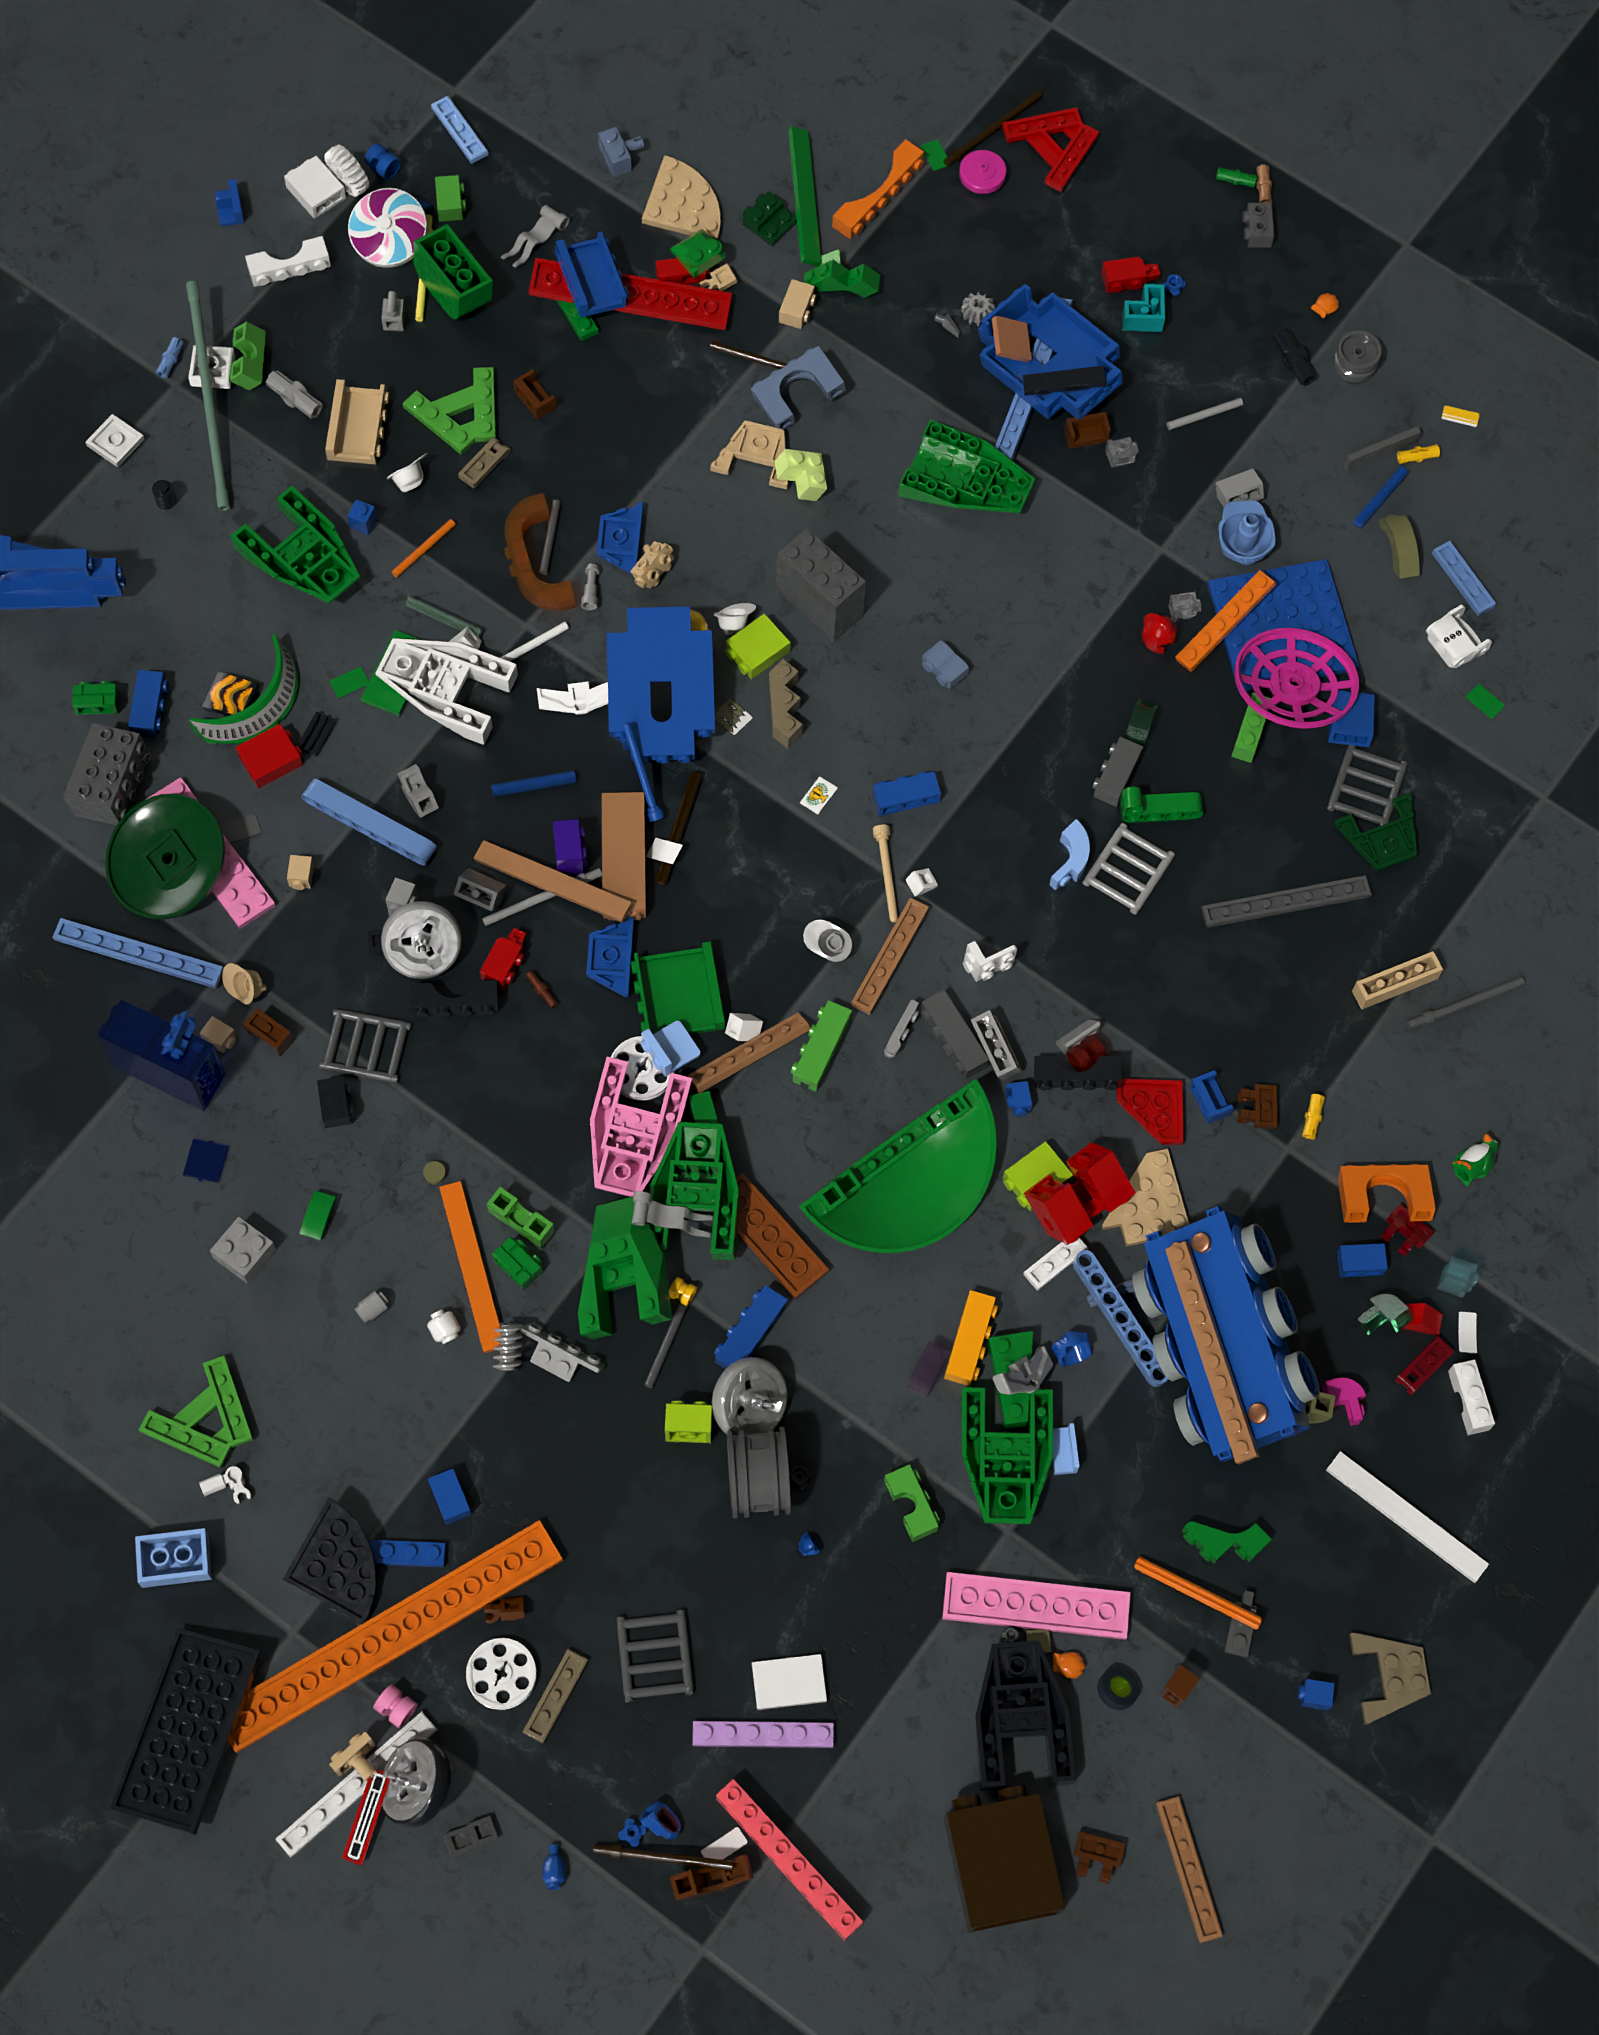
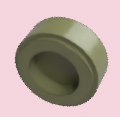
(434, 1172)

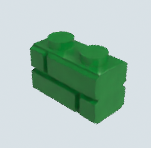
(95, 698)
(517, 1262)

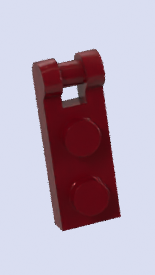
(1425, 1364)

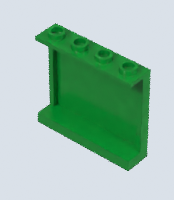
(680, 989)

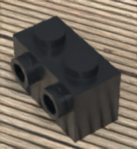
(334, 1102)

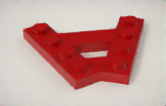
(1037, 131)

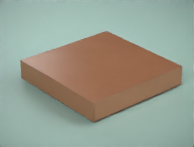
(1011, 339)

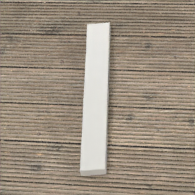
(1407, 1517)
(348, 1790)

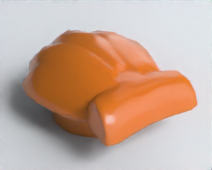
(1325, 304)
(1068, 1664)

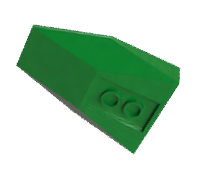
(964, 473)

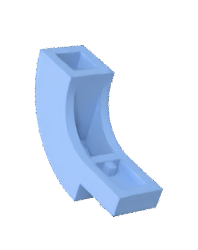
(1078, 846)

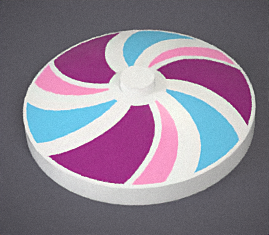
(386, 227)

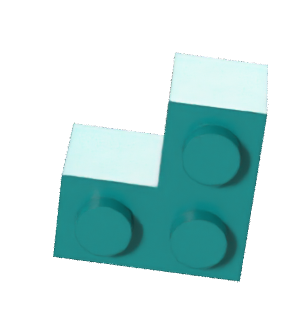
(1145, 314)

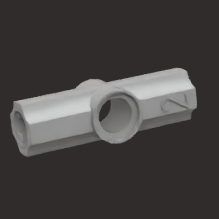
(294, 394)

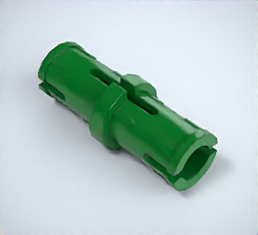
(1236, 177)

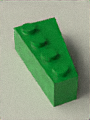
(1002, 1353)

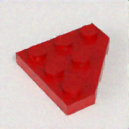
(1155, 1106)

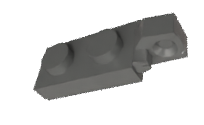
(1240, 1634)

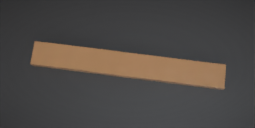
(553, 881)

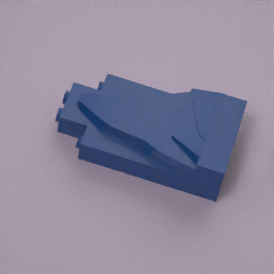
(55, 577)

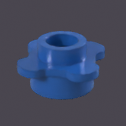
(1174, 280)
(625, 1834)

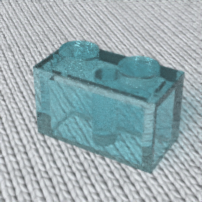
(1458, 1277)

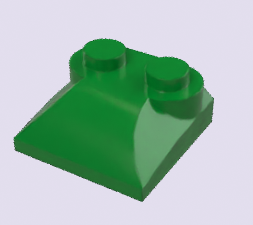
(698, 252)

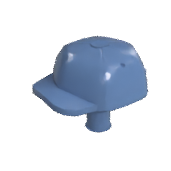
(1245, 532)

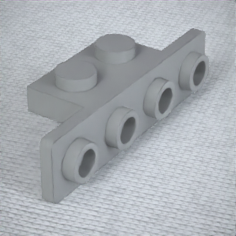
(558, 1356)

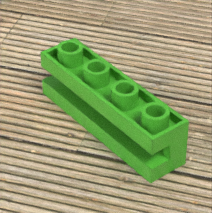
(822, 1045)

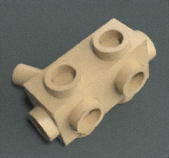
(652, 564)

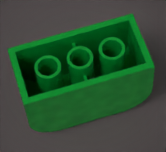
(451, 272)

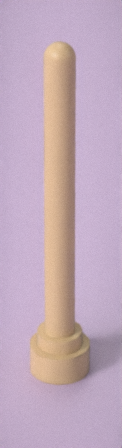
(882, 834)

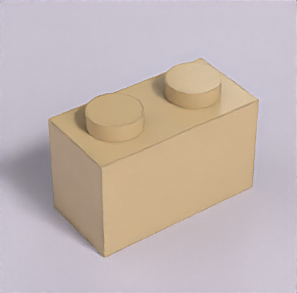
(796, 304)

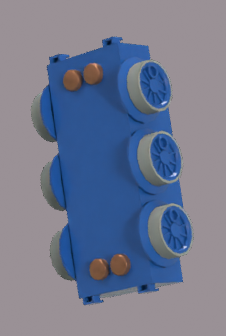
(1250, 1325)

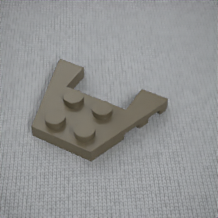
(1401, 1673)

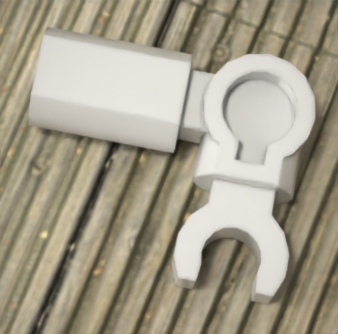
(233, 1477)

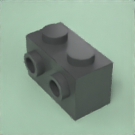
(1259, 225)
(480, 889)

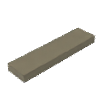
(555, 1696)

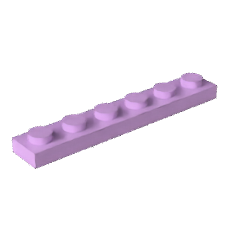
(762, 1734)

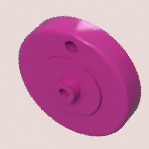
(982, 171)

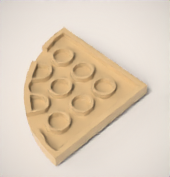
(682, 201)

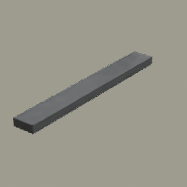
(1286, 901)

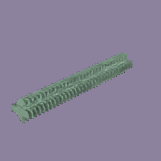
(441, 616)

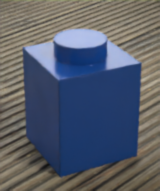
(362, 517)
(1316, 1694)

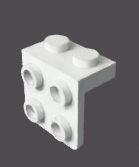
(984, 968)

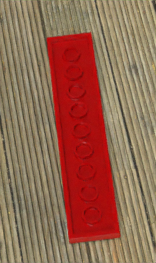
(646, 297)

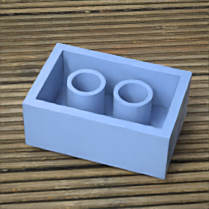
(173, 1558)

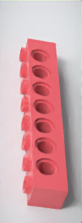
(789, 1860)

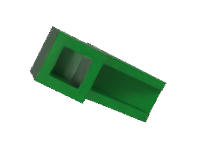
(835, 277)
(1215, 1543)

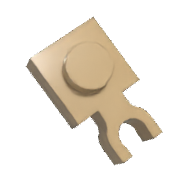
(721, 278)

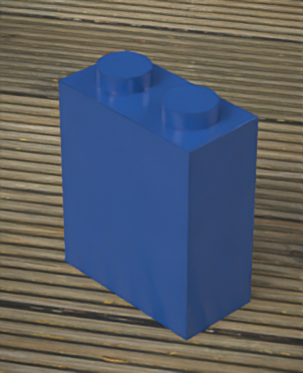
(1357, 725)

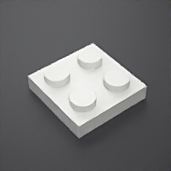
(115, 440)

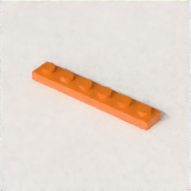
(1225, 621)

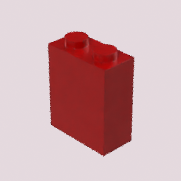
(269, 755)

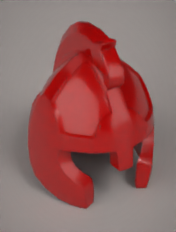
(1158, 631)

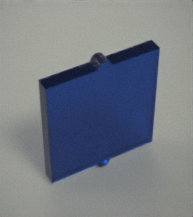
(205, 1161)

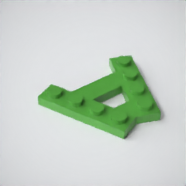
(437, 413)
(179, 1430)

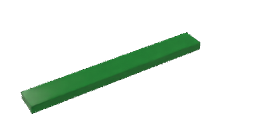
(804, 196)

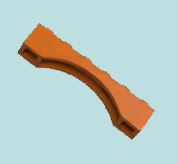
(854, 215)

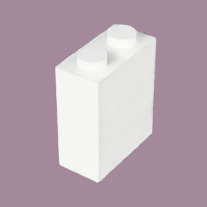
(315, 187)

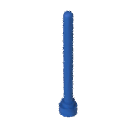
(654, 811)

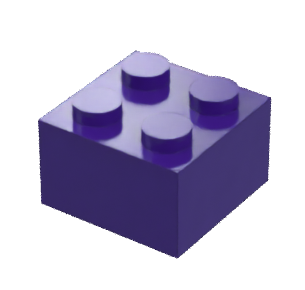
(569, 847)

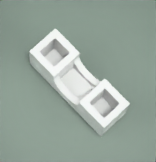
(1476, 1409)

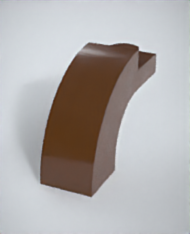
(710, 1880)

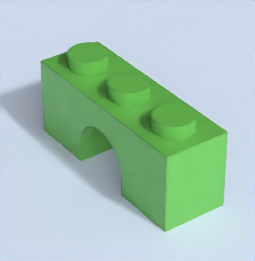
(248, 369)
(1249, 733)
(512, 1213)
(905, 1483)

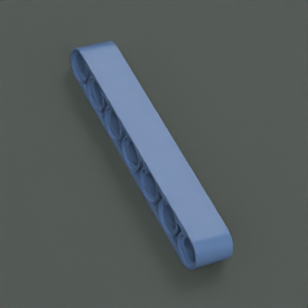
(369, 822)
(1110, 1312)

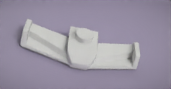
(578, 700)

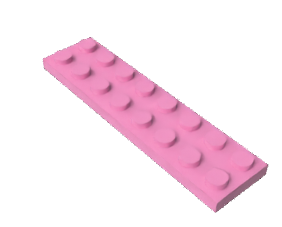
(237, 886)
(1036, 1605)

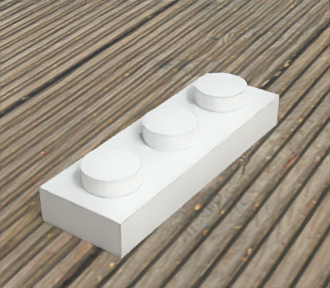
(1053, 1263)

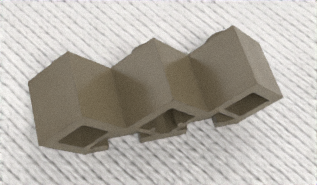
(784, 704)

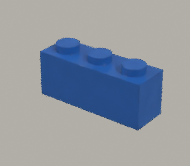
(148, 703)
(906, 793)

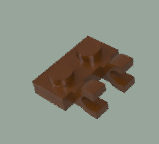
(1265, 1106)
(1098, 1850)

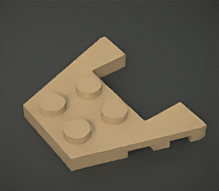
(755, 444)

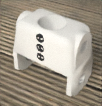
(1455, 639)

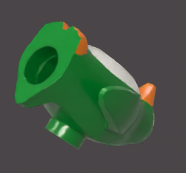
(1476, 1160)

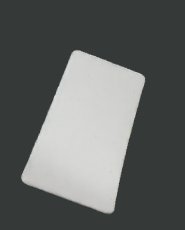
(1467, 1332)
(725, 1845)

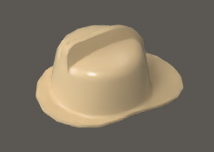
(242, 983)

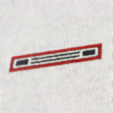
(366, 1818)

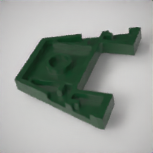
(1387, 843)

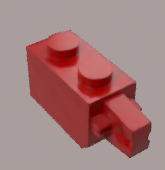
(1128, 274)
(504, 959)

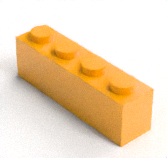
(970, 1338)

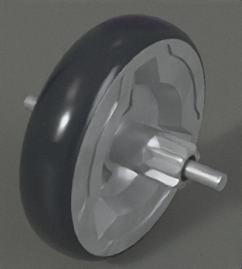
(425, 1787)

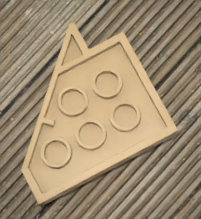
(1155, 1204)

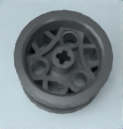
(758, 1472)

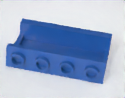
(591, 275)

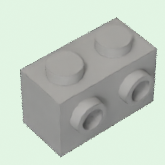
(1240, 487)
(400, 894)

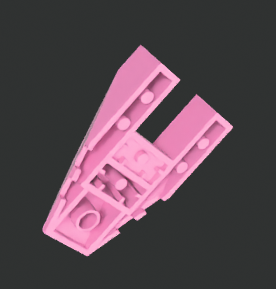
(627, 1139)

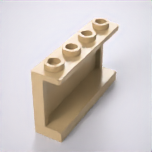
(356, 424)

